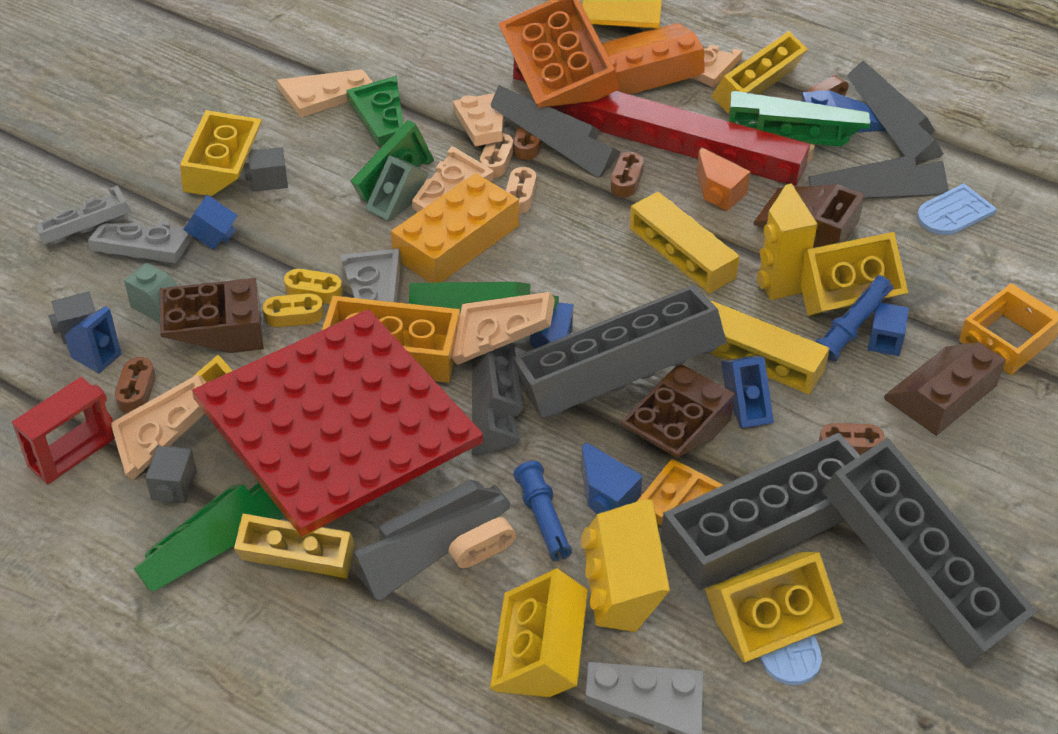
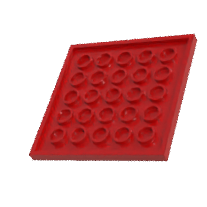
(336, 420)

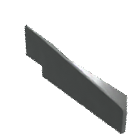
(899, 117)
(558, 130)
(889, 178)
(496, 399)
(424, 535)

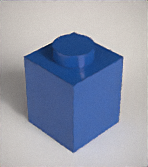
(211, 223)
(888, 329)

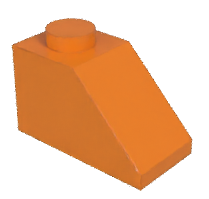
(721, 180)

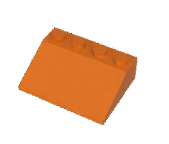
(559, 54)
(655, 58)

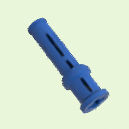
(845, 328)
(538, 497)

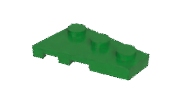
(378, 107)
(404, 144)

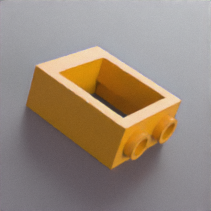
(1014, 305)

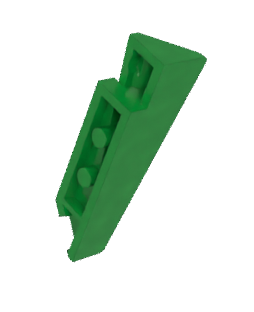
(797, 119)
(457, 293)
(204, 534)

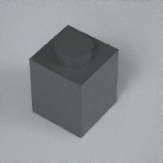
(266, 169)
(70, 312)
(171, 474)

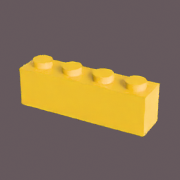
(761, 69)
(684, 242)
(787, 355)

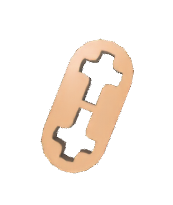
(500, 156)
(526, 190)
(482, 542)

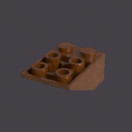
(832, 207)
(213, 315)
(681, 412)

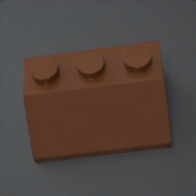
(947, 385)

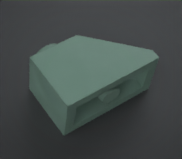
(395, 188)
(144, 290)

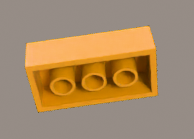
(455, 228)
(422, 330)

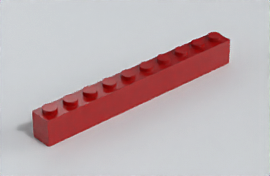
(688, 132)

